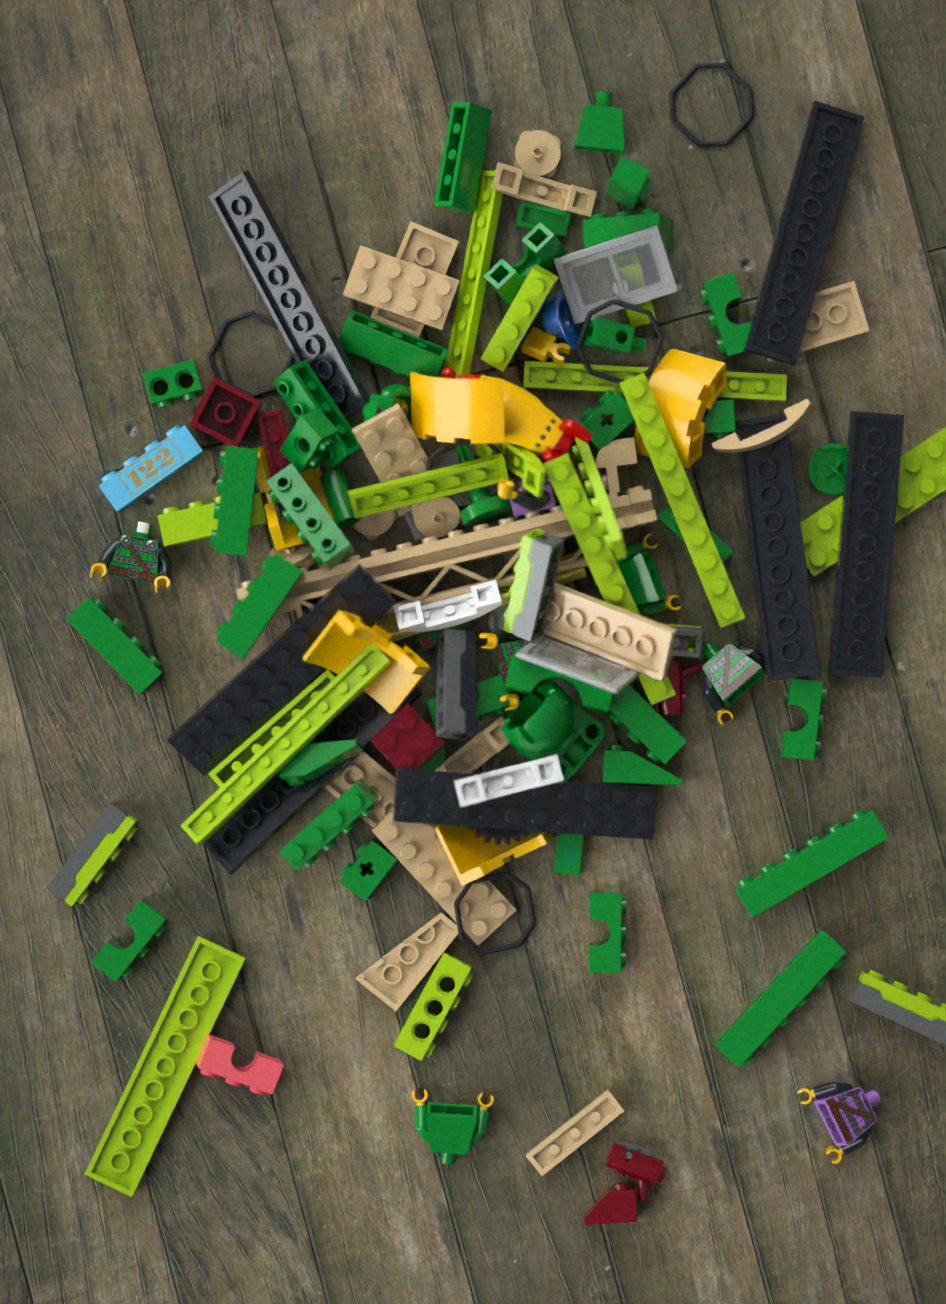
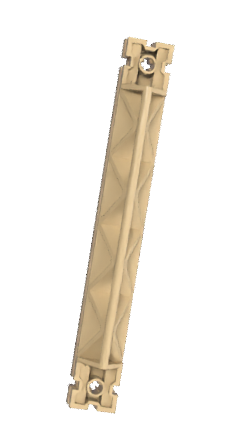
(460, 548)

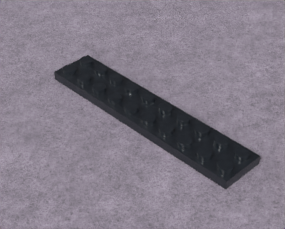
(803, 233)
(287, 290)
(866, 544)
(778, 554)
(273, 674)
(279, 802)
(551, 808)

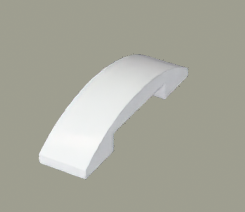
(448, 612)
(508, 780)

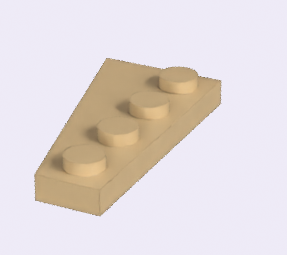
(403, 967)

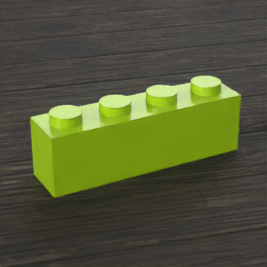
(519, 318)
(197, 521)

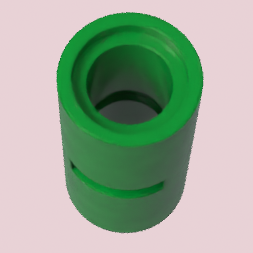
(336, 491)

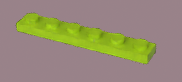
(428, 485)
(600, 501)

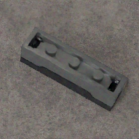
(456, 684)

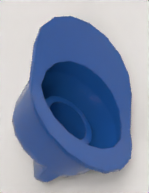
(558, 320)

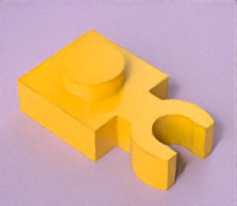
(543, 345)

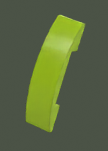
(520, 462)

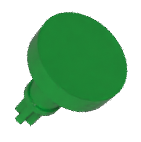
(484, 506)

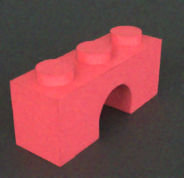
(260, 1074)

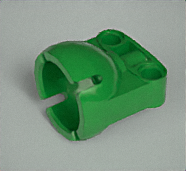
(552, 728)

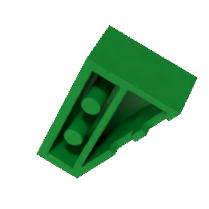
(604, 228)

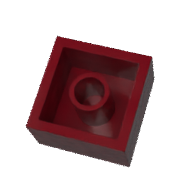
(226, 413)
(407, 739)

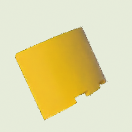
(683, 391)
(457, 409)
(282, 532)
(348, 638)
(474, 858)

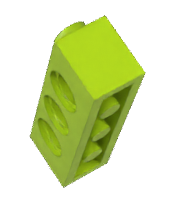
(407, 1039)

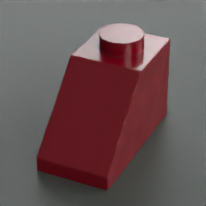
(613, 1206)

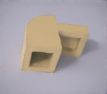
(612, 456)

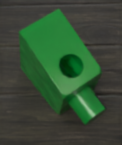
(601, 127)
(602, 337)

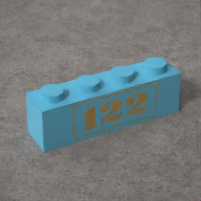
(151, 469)

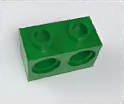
(172, 376)

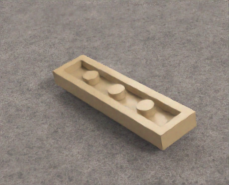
(574, 1132)

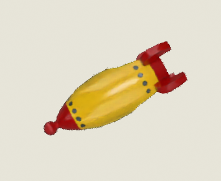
(531, 423)

